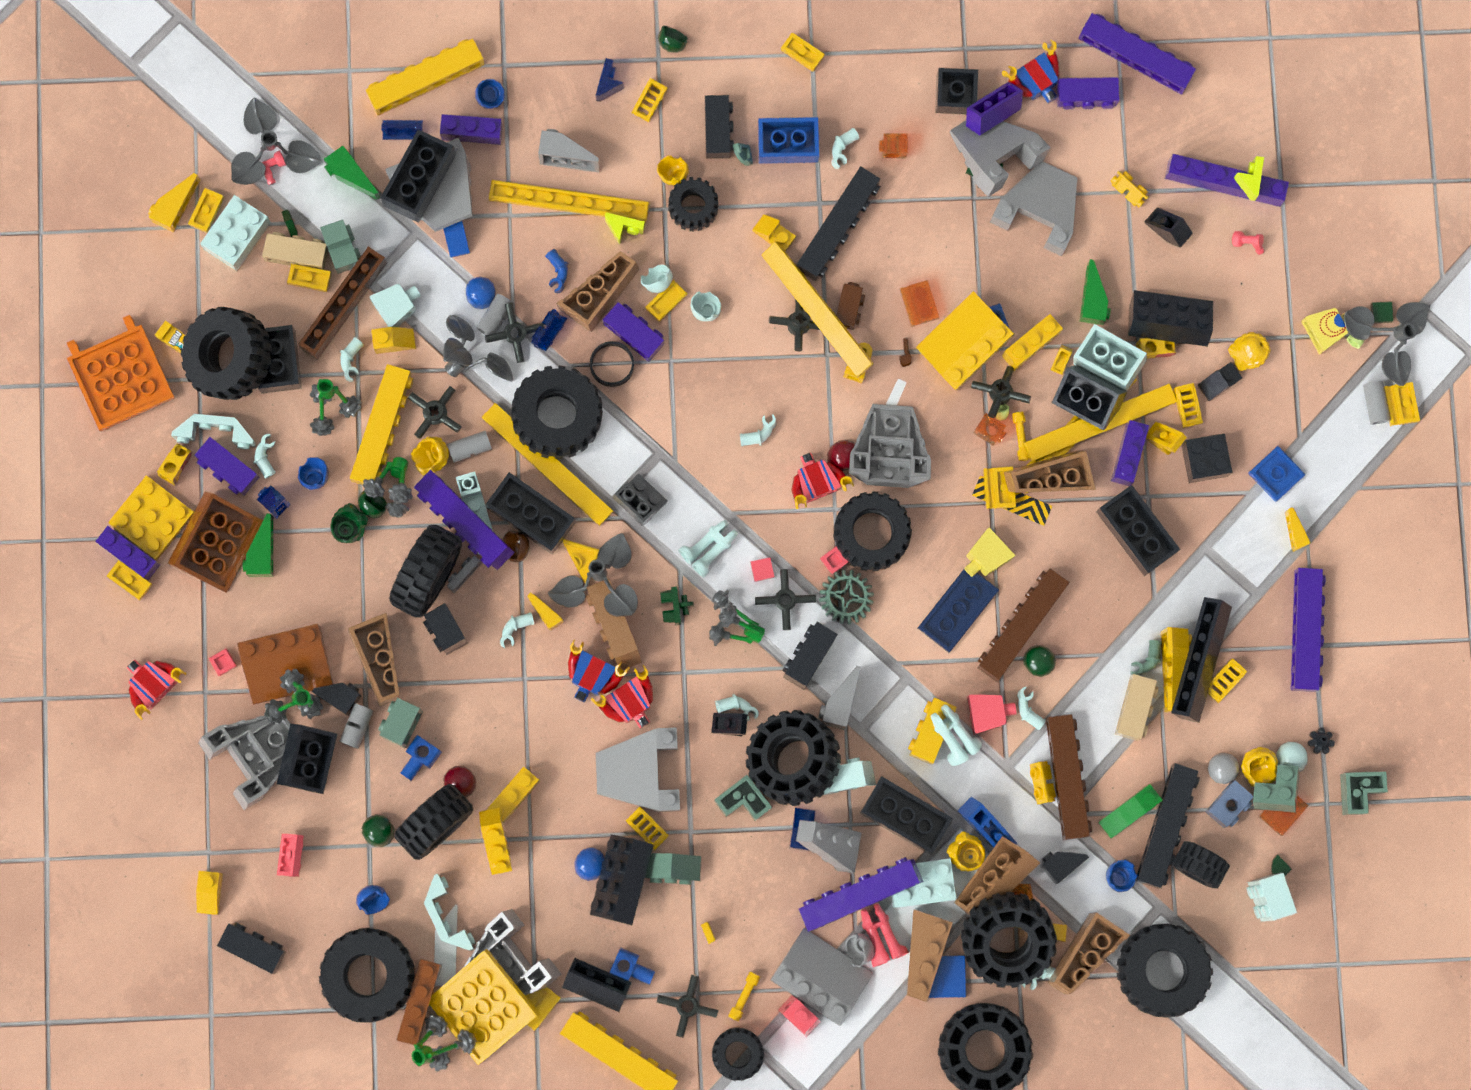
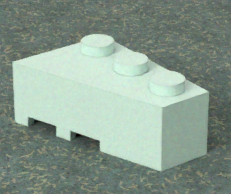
(852, 776)

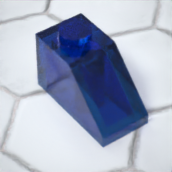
(273, 501)
(799, 814)

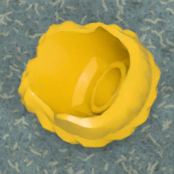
(1249, 351)
(430, 455)
(1260, 766)
(964, 847)

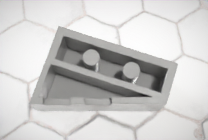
(831, 843)

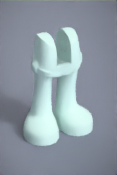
(691, 553)
(943, 727)

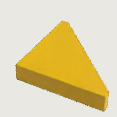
(581, 556)

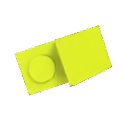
(1251, 182)
(620, 223)

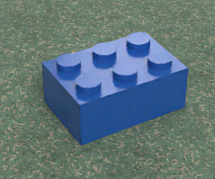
(788, 140)

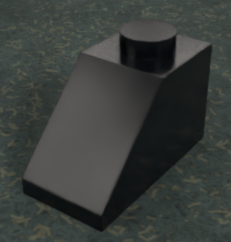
(1169, 227)
(339, 696)
(1061, 864)

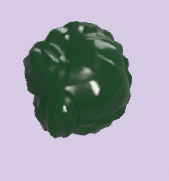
(348, 519)

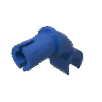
(561, 268)

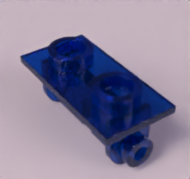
(400, 129)
(543, 337)

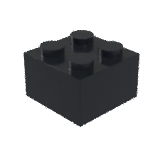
(955, 90)
(1206, 458)
(445, 629)

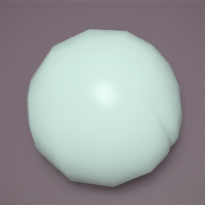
(657, 279)
(705, 306)
(1293, 755)

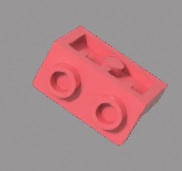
(290, 855)

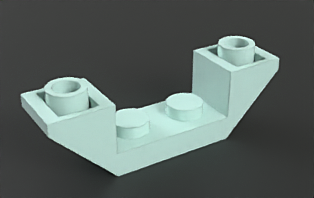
(187, 430)
(472, 495)
(436, 890)

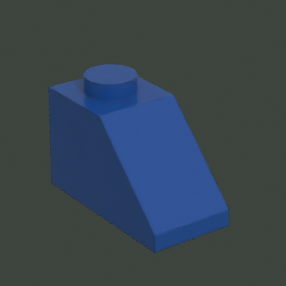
(456, 239)

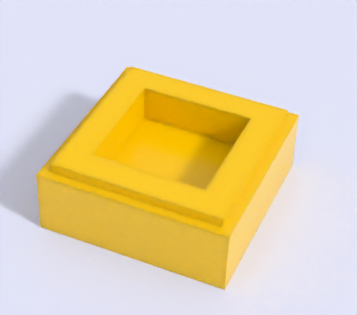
(708, 932)

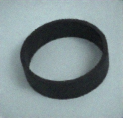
(611, 384)

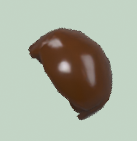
(518, 543)

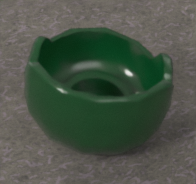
(671, 39)
(371, 506)
(1039, 660)
(378, 830)

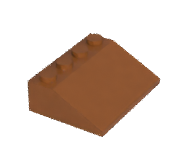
(215, 541)
(270, 656)

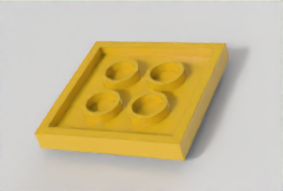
(151, 517)

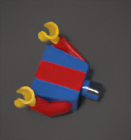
(1038, 75)
(592, 673)

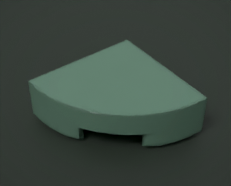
(743, 153)

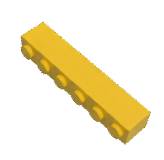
(425, 76)
(381, 424)
(616, 1055)

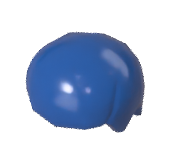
(489, 94)
(480, 292)
(313, 473)
(589, 863)
(1121, 875)
(372, 899)

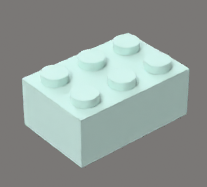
(235, 233)
(1110, 357)
(936, 888)
(1271, 897)

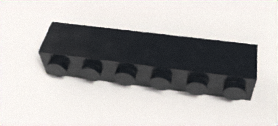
(838, 223)
(1201, 659)
(1166, 826)

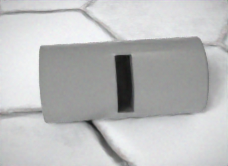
(493, 316)
(1376, 402)
(472, 444)
(356, 726)

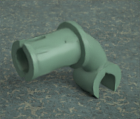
(1152, 659)

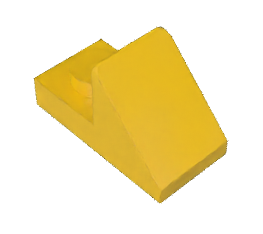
(771, 231)
(1165, 438)

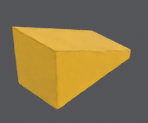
(1061, 359)

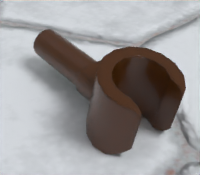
(905, 360)

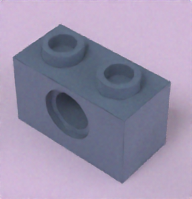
(1218, 809)

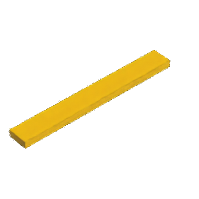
(567, 200)
(817, 309)
(1083, 430)
(550, 468)

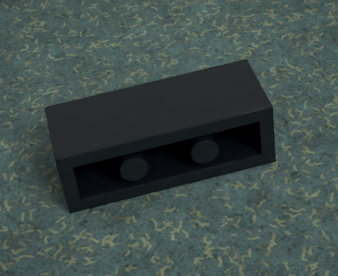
(718, 126)
(251, 947)
(596, 984)

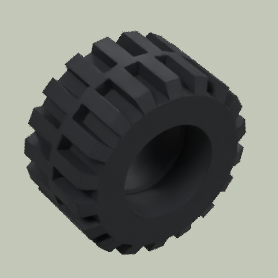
(699, 189)
(1201, 864)
(756, 1054)

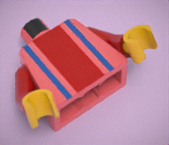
(817, 480)
(151, 683)
(629, 700)

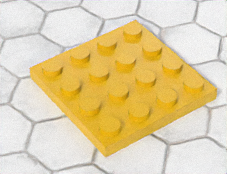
(485, 1004)

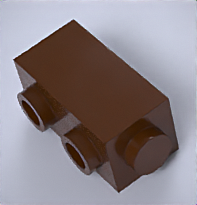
(849, 304)

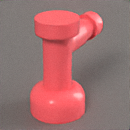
(276, 160)
(1240, 238)

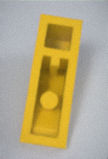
(172, 205)

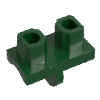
(671, 596)

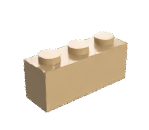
(295, 250)
(1136, 707)

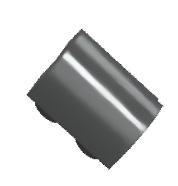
(640, 499)

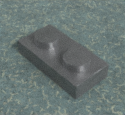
(469, 567)

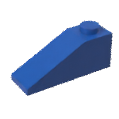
(983, 822)

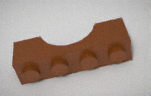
(418, 1002)

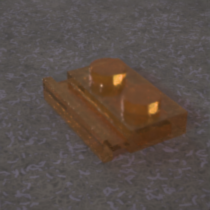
(919, 303)
(1282, 821)

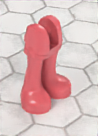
(895, 949)

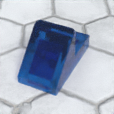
(606, 85)

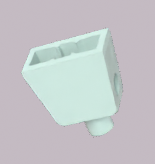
(395, 304)

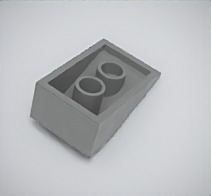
(562, 152)
(838, 707)

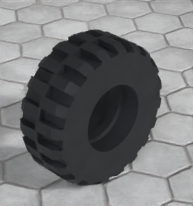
(202, 350)
(556, 383)
(425, 571)
(812, 777)
(1195, 963)
(1016, 966)
(335, 975)
(991, 1018)

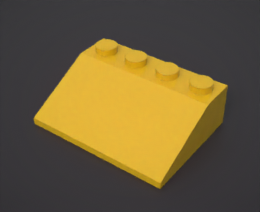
(965, 341)

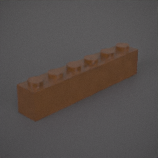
(342, 303)
(1022, 625)
(1067, 777)

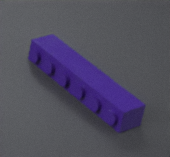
(1137, 53)
(1222, 180)
(463, 520)
(1307, 630)
(861, 894)

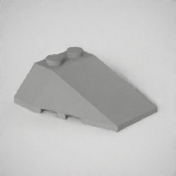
(890, 449)

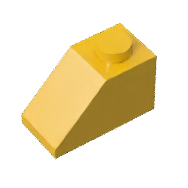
(393, 339)
(208, 892)

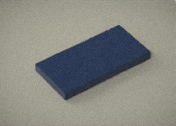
(957, 610)

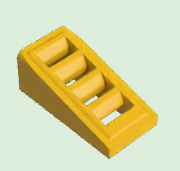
(650, 83)
(1195, 404)
(1297, 534)
(548, 616)
(1238, 668)
(635, 815)

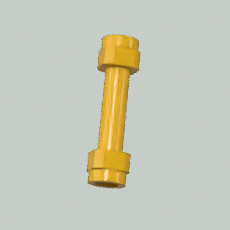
(1019, 419)
(736, 1012)

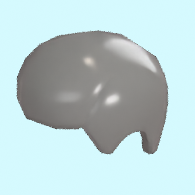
(1223, 768)
(859, 949)

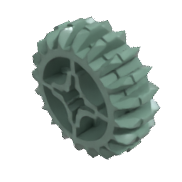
(855, 598)

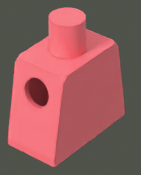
(988, 712)
(799, 1015)

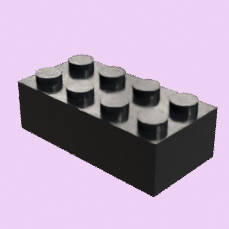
(418, 176)
(1170, 318)
(530, 513)
(1138, 530)
(906, 815)
(621, 879)

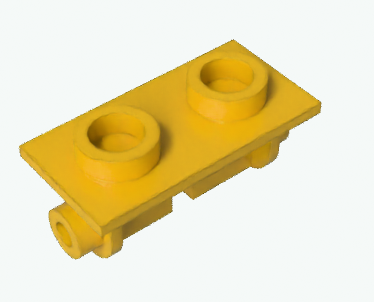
(1136, 192)
(1042, 791)

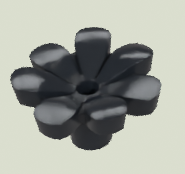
(1318, 743)

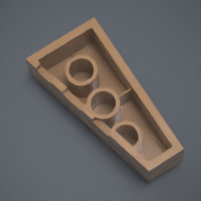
(614, 628)

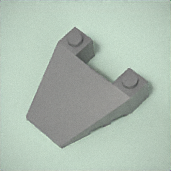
(987, 151)
(453, 197)
(1046, 197)
(256, 749)
(631, 771)
(499, 943)

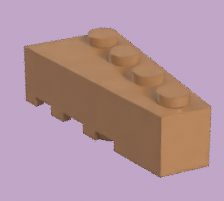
(599, 291)
(1058, 473)
(376, 656)
(999, 873)
(927, 946)
(1087, 952)

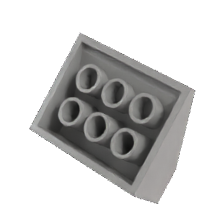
(821, 977)

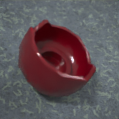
(840, 454)
(462, 779)

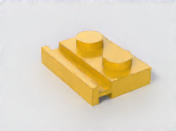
(1402, 404)
(996, 489)
(544, 1002)

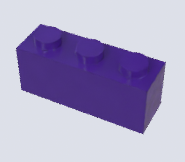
(1087, 92)
(994, 108)
(471, 129)
(634, 331)
(1129, 453)
(226, 467)
(127, 553)

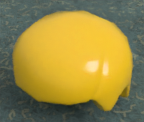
(672, 170)

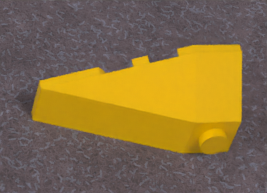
(1174, 655)

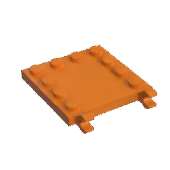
(120, 376)

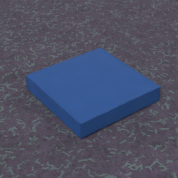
(1276, 473)
(949, 978)

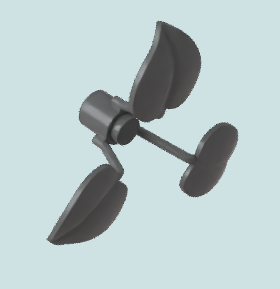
(262, 118)
(1413, 321)
(460, 359)
(619, 602)

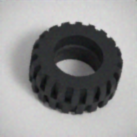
(877, 504)
(433, 821)

